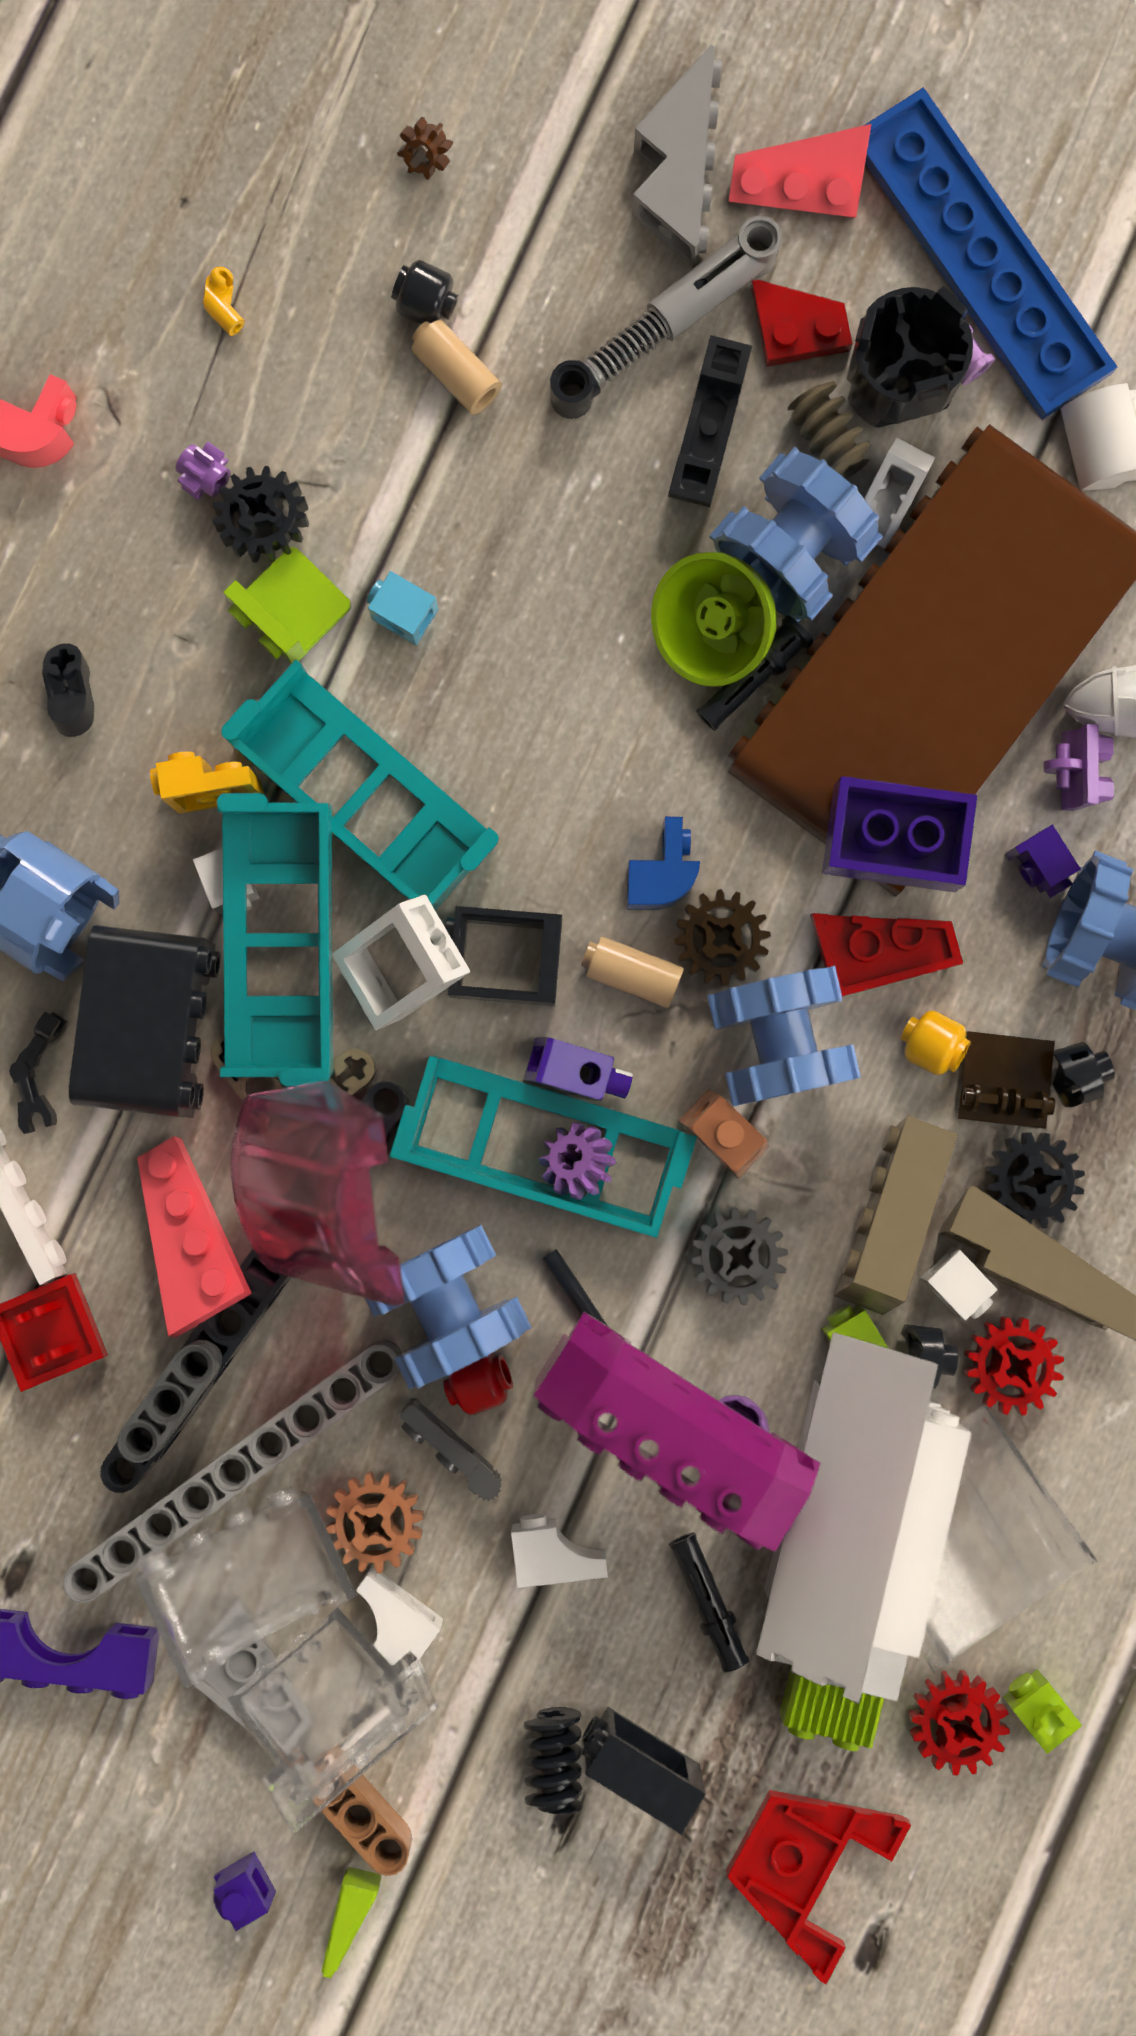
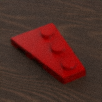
(883, 950)

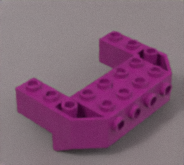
(737, 1461)

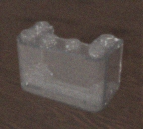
(242, 1582)

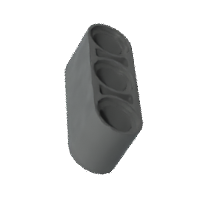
(151, 1412)

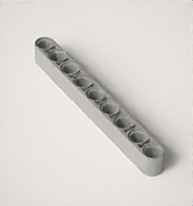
(219, 1485)

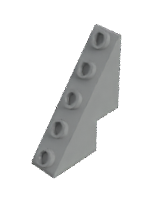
(677, 147)

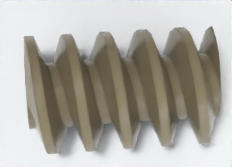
(828, 429)

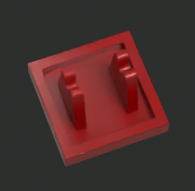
(49, 1332)

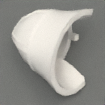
(1106, 701)

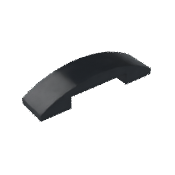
(710, 421)

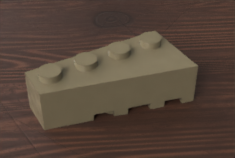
(896, 1216)

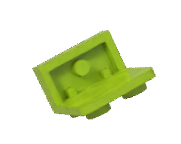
(288, 606)

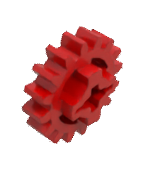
(1030, 1355)
(953, 1739)

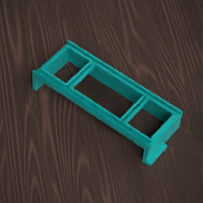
(497, 1086)

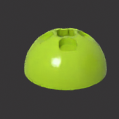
(695, 625)

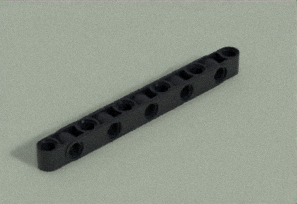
(265, 1289)

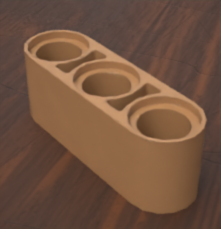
(367, 1833)

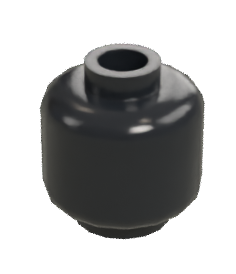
(424, 293)

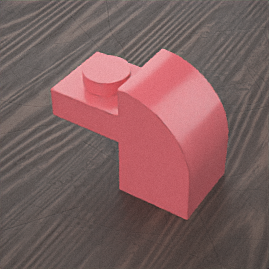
(38, 436)

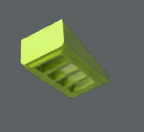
(354, 1902)

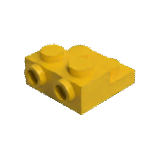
(192, 784)

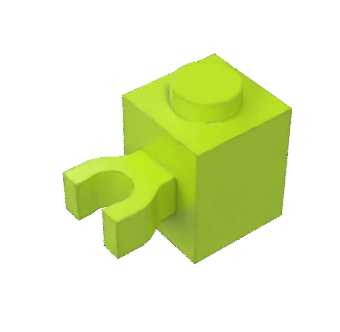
(1041, 1710)

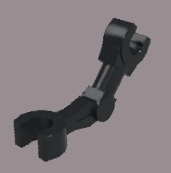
(23, 1073)

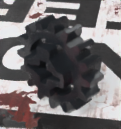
(263, 531)
(1031, 1163)

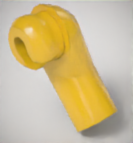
(218, 299)

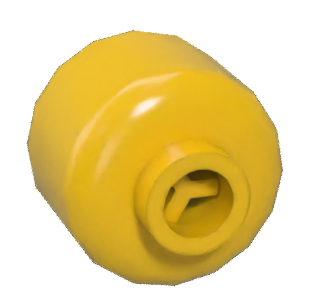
(935, 1042)

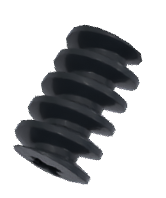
(555, 1761)

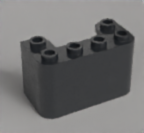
(141, 1021)

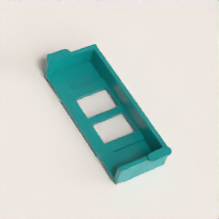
(297, 728)
(275, 846)

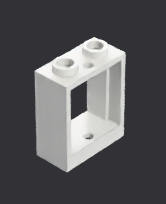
(439, 962)

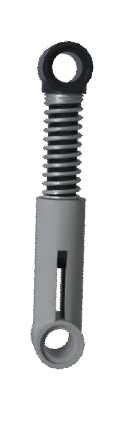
(669, 314)

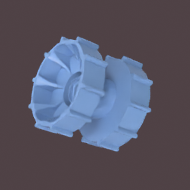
(814, 516)
(1096, 924)
(783, 1035)
(448, 1311)

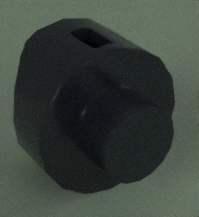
(1081, 1070)
(929, 1345)

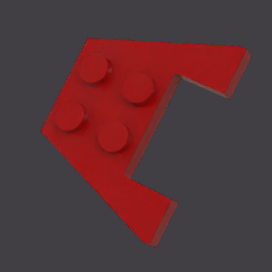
(790, 1858)

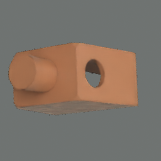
(724, 1132)

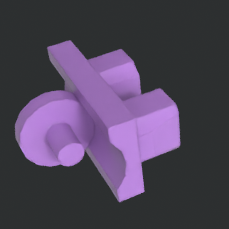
(1078, 767)

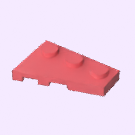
(805, 175)

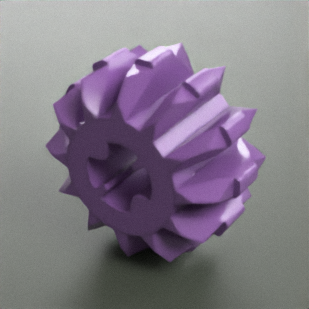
(569, 1149)

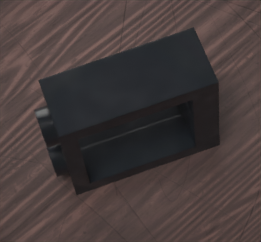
(550, 952)
(643, 1769)

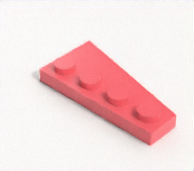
(189, 1245)

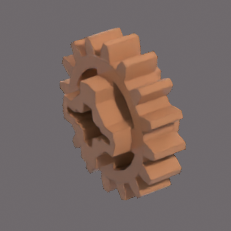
(361, 1509)

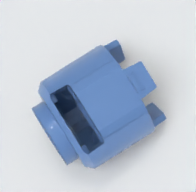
(46, 903)

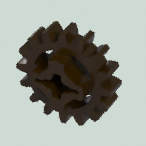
(737, 952)

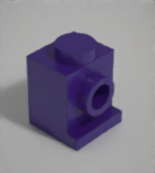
(1045, 862)
(243, 1891)

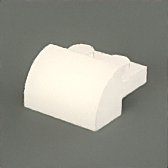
(1102, 436)

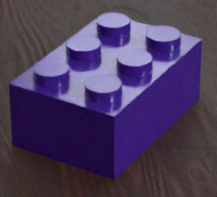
(899, 834)

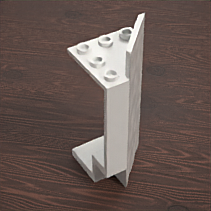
(869, 1543)

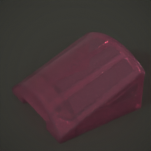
(308, 1189)

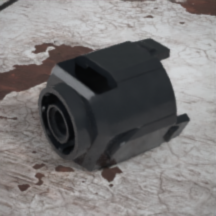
(915, 337)

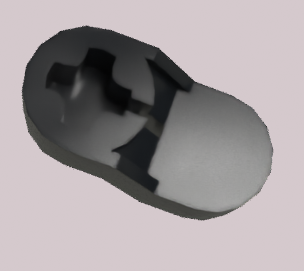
(64, 670)

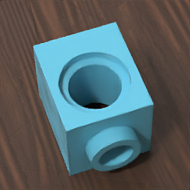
(402, 607)

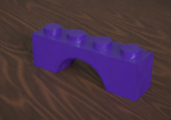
(119, 1664)

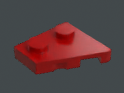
(798, 324)

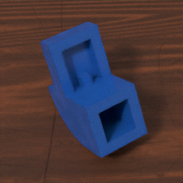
(664, 882)

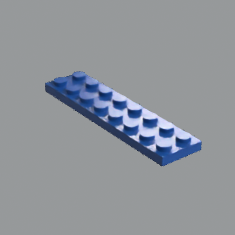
(984, 255)

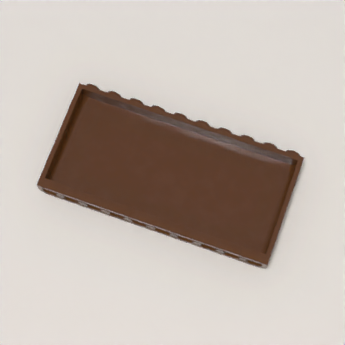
(946, 638)

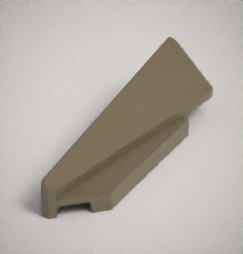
(1037, 1264)

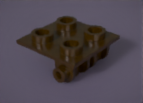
(1007, 1080)

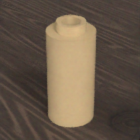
(455, 366)
(632, 971)

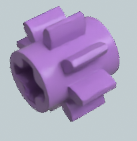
(202, 470)

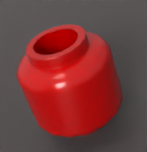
(479, 1385)

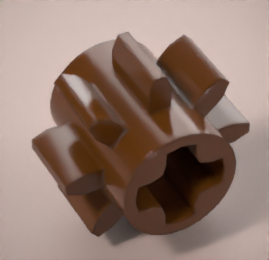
(414, 154)

